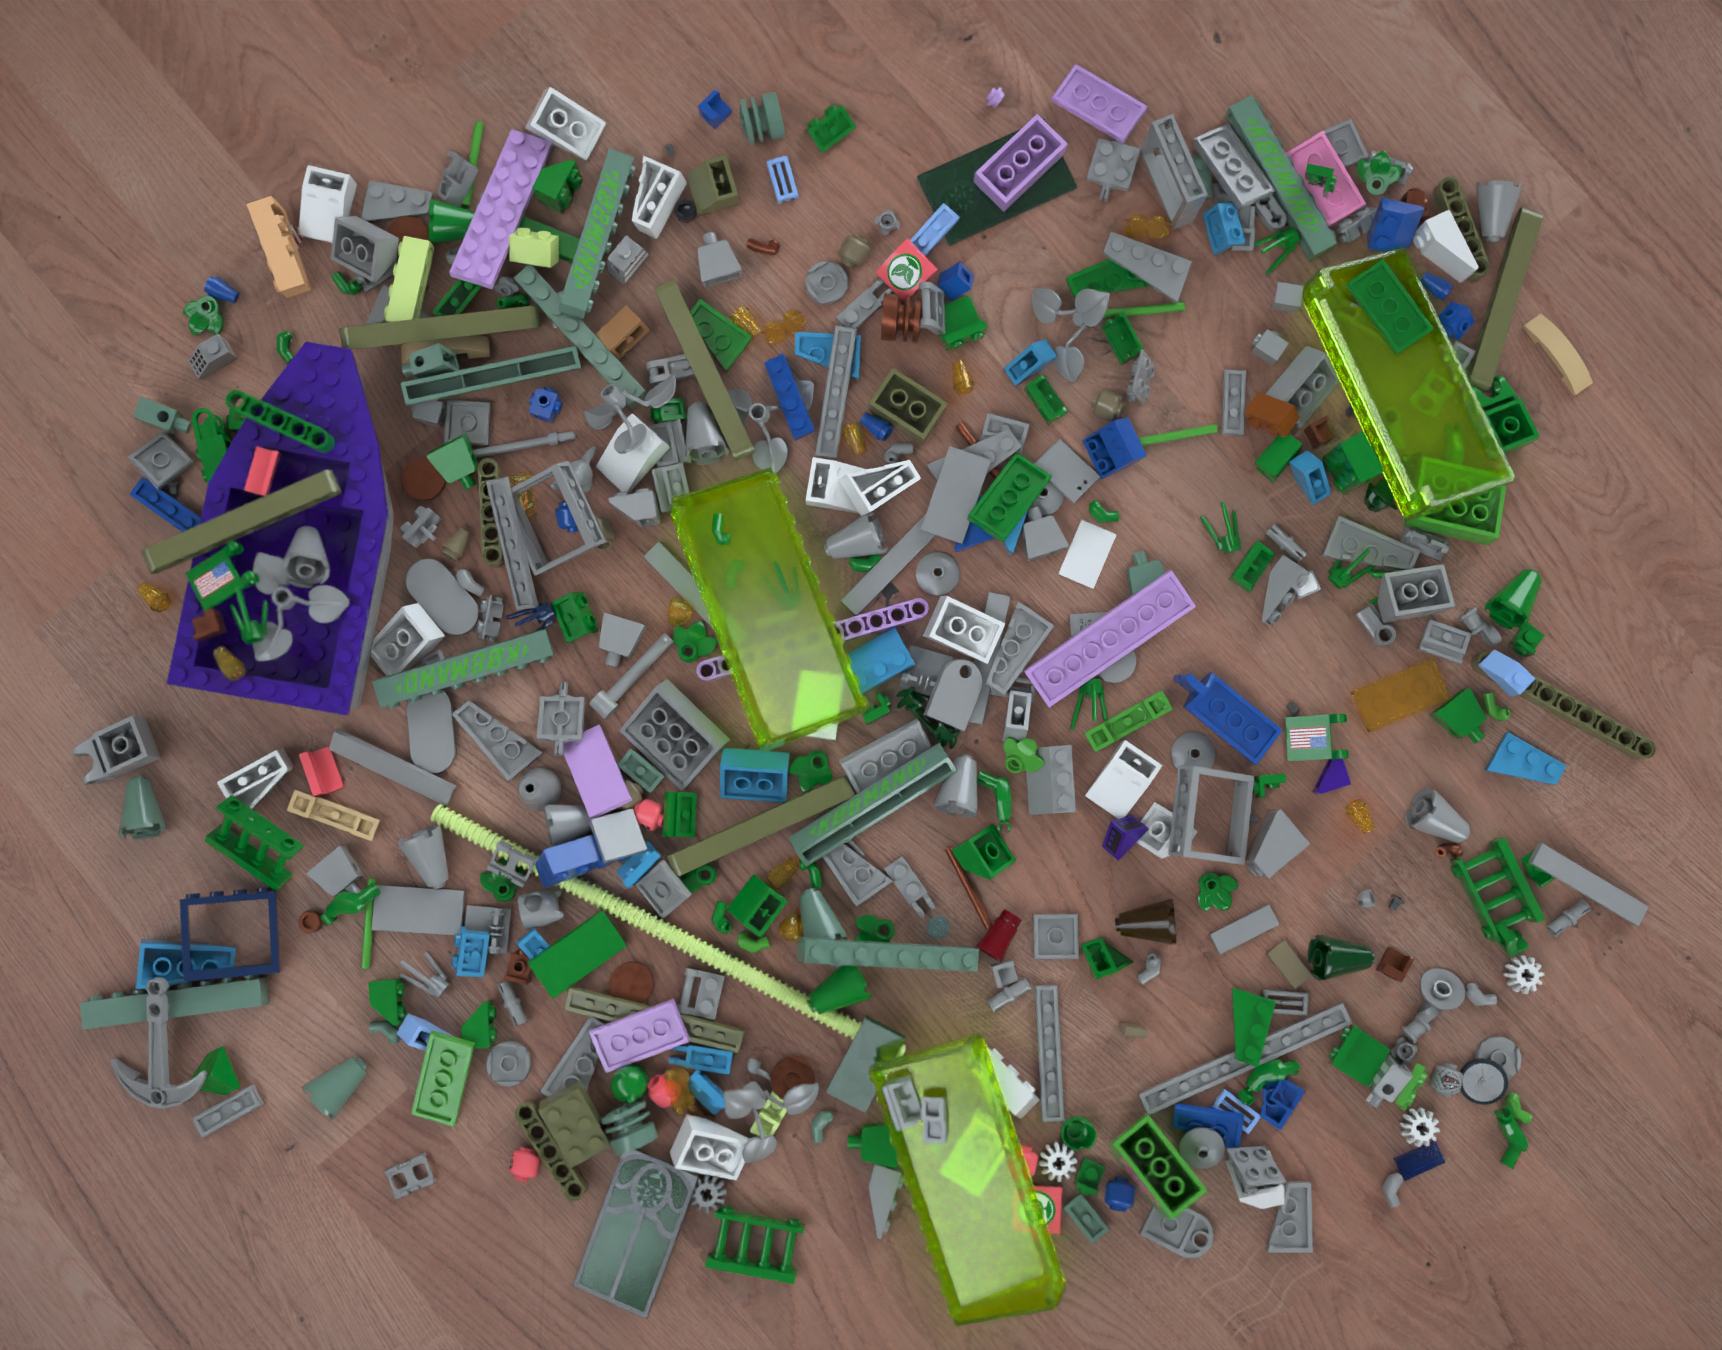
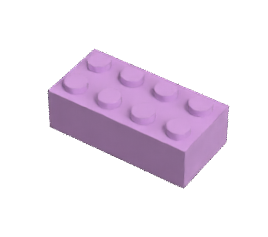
(1020, 162)

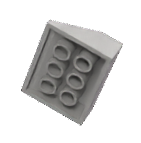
(674, 734)

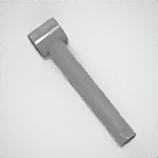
(605, 702)

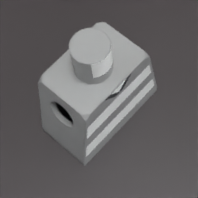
(626, 258)
(1389, 1081)

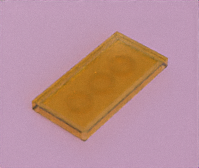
(1400, 695)

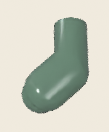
(387, 1029)
(819, 1123)

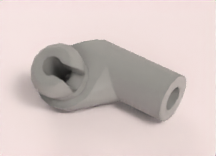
(896, 450)
(467, 582)
(1153, 965)
(1477, 997)
(1390, 1188)

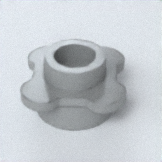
(887, 216)
(506, 286)
(1410, 1049)

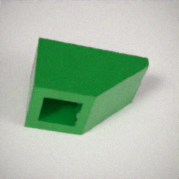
(386, 999)
(480, 1026)

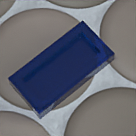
(1419, 1160)

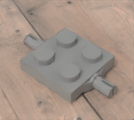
(1112, 166)
(561, 719)

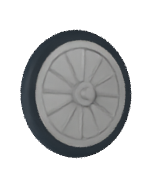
(1483, 1081)

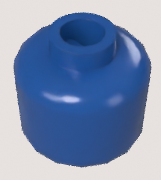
(564, 518)
(1119, 1194)

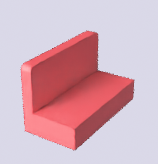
(262, 471)
(321, 771)

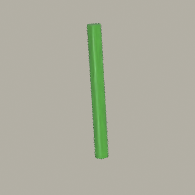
(473, 158)
(1143, 310)
(1176, 435)
(367, 933)

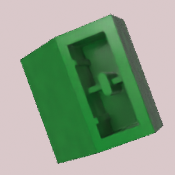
(557, 185)
(757, 905)

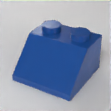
(1393, 225)

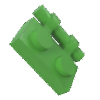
(1408, 1094)

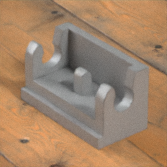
(902, 1101)

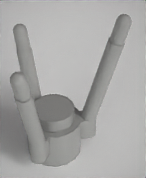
(434, 985)

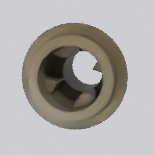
(456, 545)

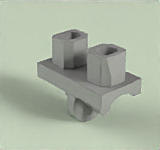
(422, 527)

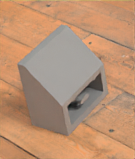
(639, 508)

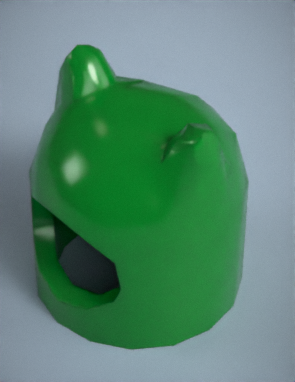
(629, 1083)

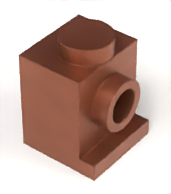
(1417, 197)
(514, 975)

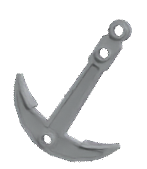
(157, 1091)

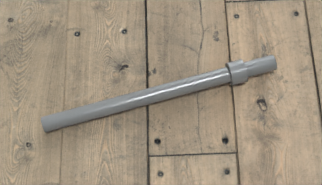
(552, 439)

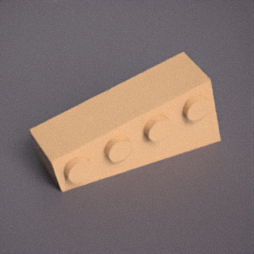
(279, 246)

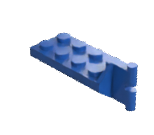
(1229, 715)

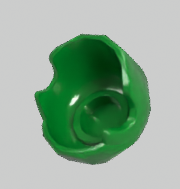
(1078, 1133)

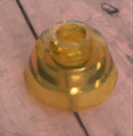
(679, 612)
(791, 928)

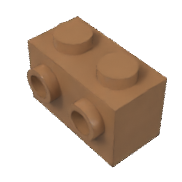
(622, 332)

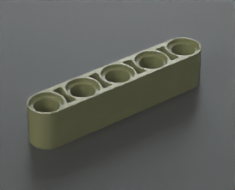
(1463, 219)
(488, 524)
(551, 1161)

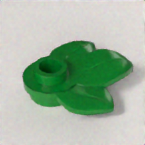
(1378, 169)
(204, 319)
(695, 639)
(808, 772)
(693, 879)
(494, 883)
(1218, 893)
(870, 929)

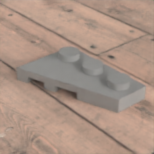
(393, 201)
(1293, 1221)

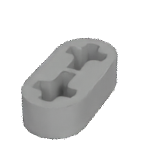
(1270, 211)

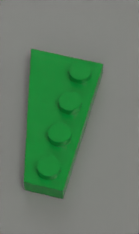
(1104, 277)

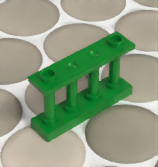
(245, 854)
(1511, 871)
(761, 1268)

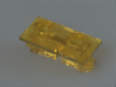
(1156, 226)
(790, 322)
(678, 1081)

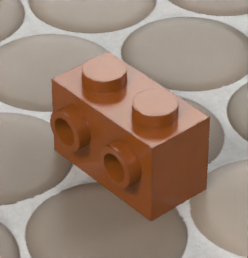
(1271, 415)

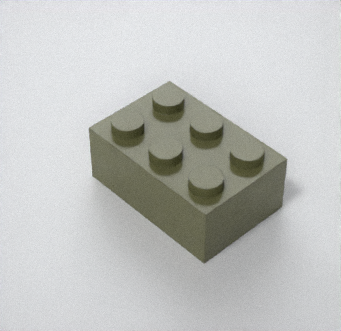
(907, 406)
(574, 1123)

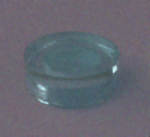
(938, 927)

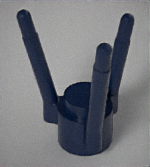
(542, 613)

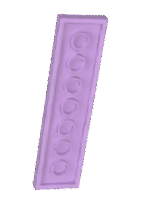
(501, 209)
(1109, 638)

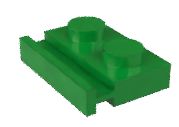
(679, 814)

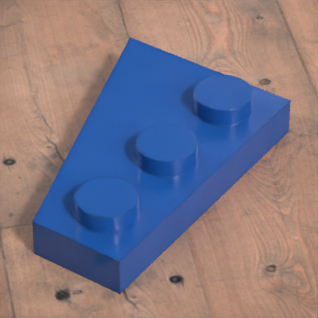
(1225, 1123)

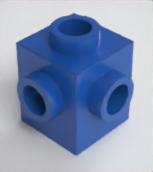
(1456, 320)
(545, 404)

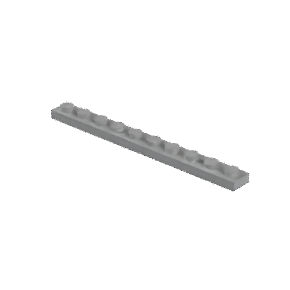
(1227, 1067)

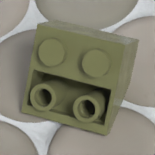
(713, 186)

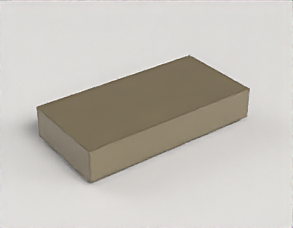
(1288, 964)
(1133, 1030)

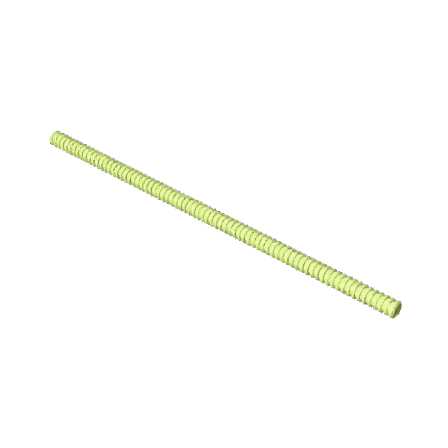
(657, 927)

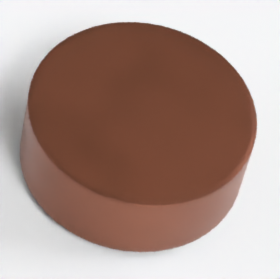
(310, 921)

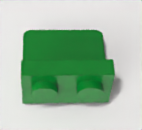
(961, 324)
(1358, 1055)

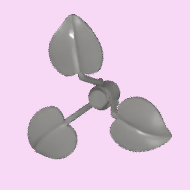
(1089, 311)
(615, 400)
(773, 451)
(325, 605)
(740, 1102)

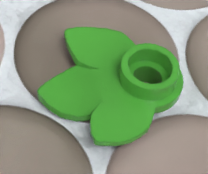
(1023, 753)

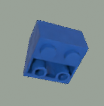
(1114, 447)

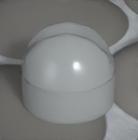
(1367, 898)

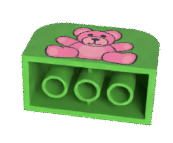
(1156, 1167)

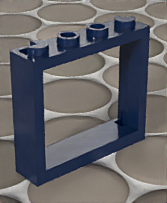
(219, 897)

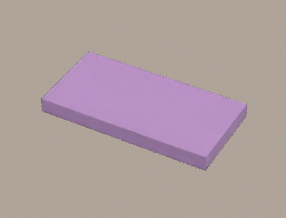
(1099, 103)
(596, 773)
(639, 1035)

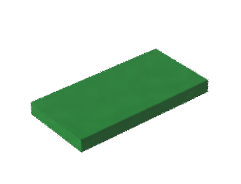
(1389, 307)
(1009, 497)
(577, 954)

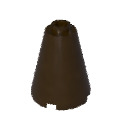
(1149, 922)

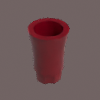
(999, 935)

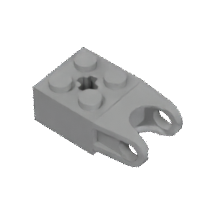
(118, 750)

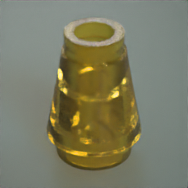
(745, 320)
(962, 379)
(855, 437)
(155, 598)
(229, 664)
(1360, 815)
(782, 873)

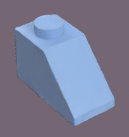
(1506, 673)
(416, 1031)

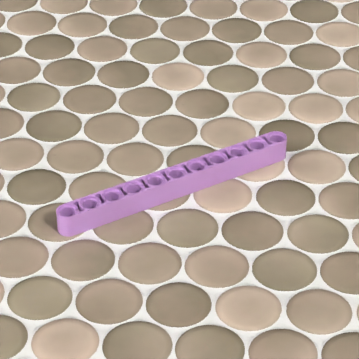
(843, 626)

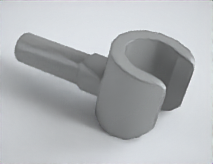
(851, 843)
(754, 1067)

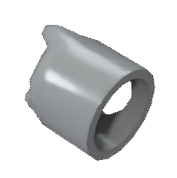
(539, 908)

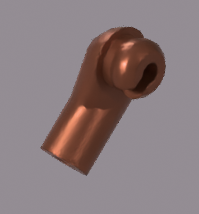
(760, 247)
(1452, 848)
(699, 1113)

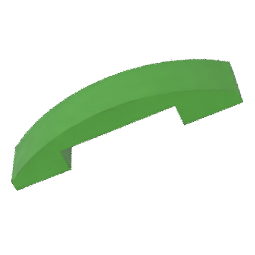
(1128, 721)

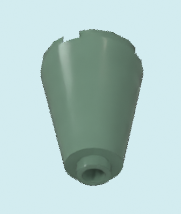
(140, 811)
(818, 917)
(336, 1086)

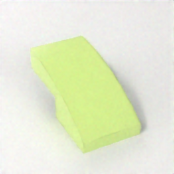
(770, 1117)

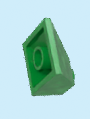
(984, 853)

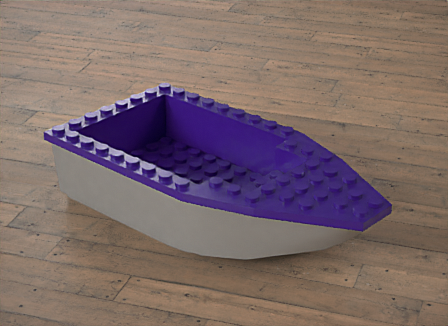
(330, 659)

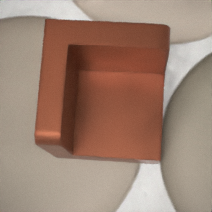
(1319, 432)
(208, 625)
(1395, 964)

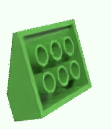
(1471, 520)

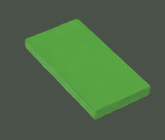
(443, 1078)

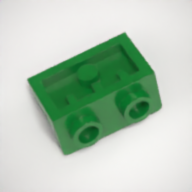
(830, 127)
(1319, 175)
(574, 616)

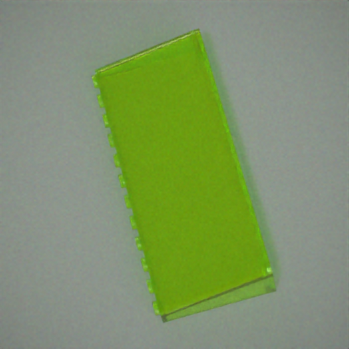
(1412, 403)
(774, 642)
(974, 1189)

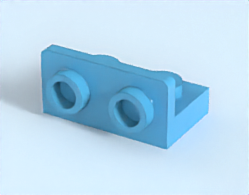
(1223, 227)
(639, 865)
(470, 953)
(706, 1092)

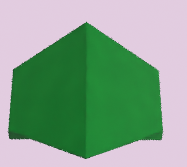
(1103, 958)
(220, 1074)

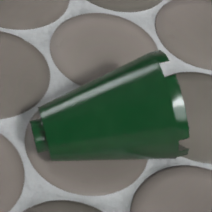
(1337, 957)

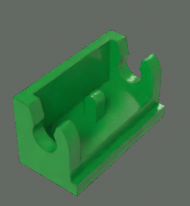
(1122, 338)
(1045, 399)
(1277, 457)
(1252, 566)

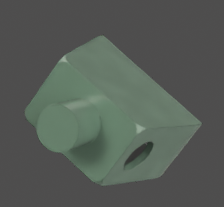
(431, 362)
(155, 415)
(1142, 573)

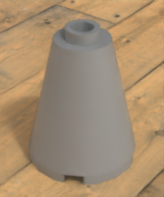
(1496, 207)
(703, 436)
(857, 539)
(306, 559)
(539, 788)
(959, 790)
(1436, 817)
(567, 823)
(427, 855)

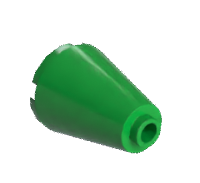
(447, 222)
(1515, 601)
(839, 990)

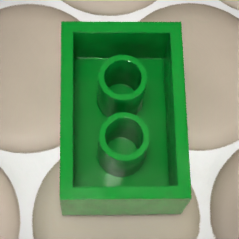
(1352, 463)

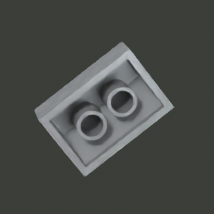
(363, 247)
(1306, 383)
(1414, 593)
(1052, 786)

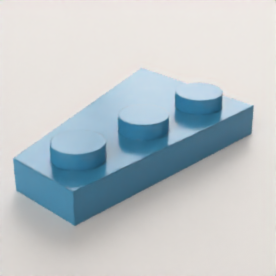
(818, 347)
(1524, 761)

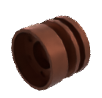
(900, 318)

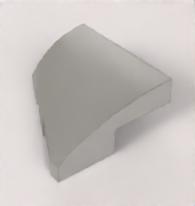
(456, 179)

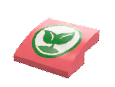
(906, 269)
(1051, 1205)

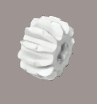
(1532, 975)
(1417, 1118)
(1062, 1169)

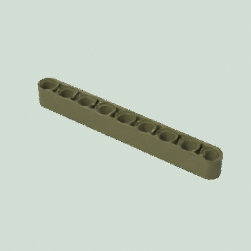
(1504, 298)
(439, 327)
(704, 370)
(241, 522)
(1571, 715)
(760, 825)

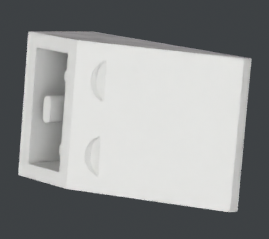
(323, 198)
(824, 487)
(1123, 780)

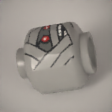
(1446, 1080)

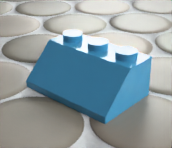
(880, 660)
(754, 775)

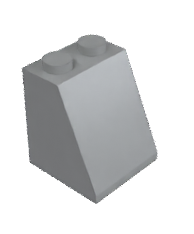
(1274, 845)

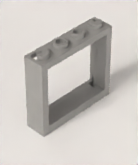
(1173, 172)
(578, 507)
(1184, 814)

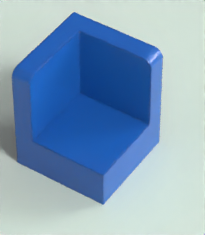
(714, 109)
(955, 281)

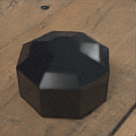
(685, 211)

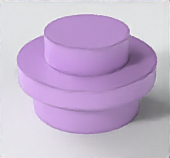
(994, 97)

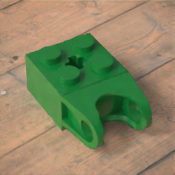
(1507, 416)
(211, 441)

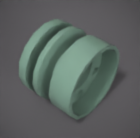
(762, 118)
(629, 1127)

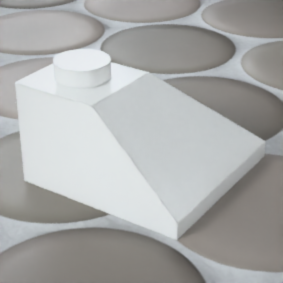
(1158, 836)
(1265, 1197)

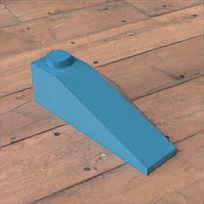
(165, 960)

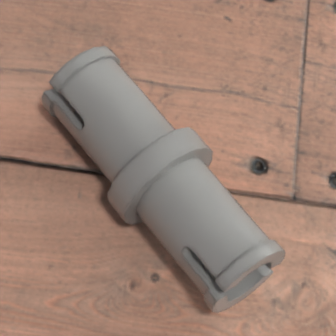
(1286, 543)
(1568, 918)
(1008, 994)
(512, 1003)

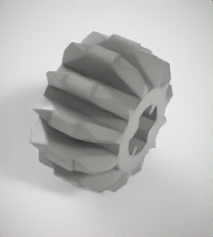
(716, 1193)

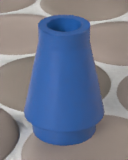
(1436, 285)
(219, 289)
(876, 426)

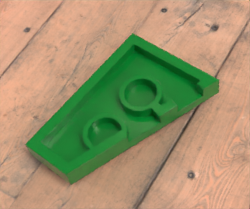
(720, 334)
(1251, 1024)

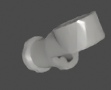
(1476, 625)
(1420, 1024)

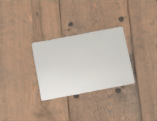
(1087, 554)

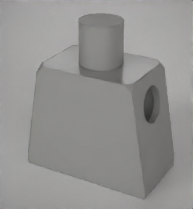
(717, 261)
(1042, 536)
(619, 638)
(337, 872)

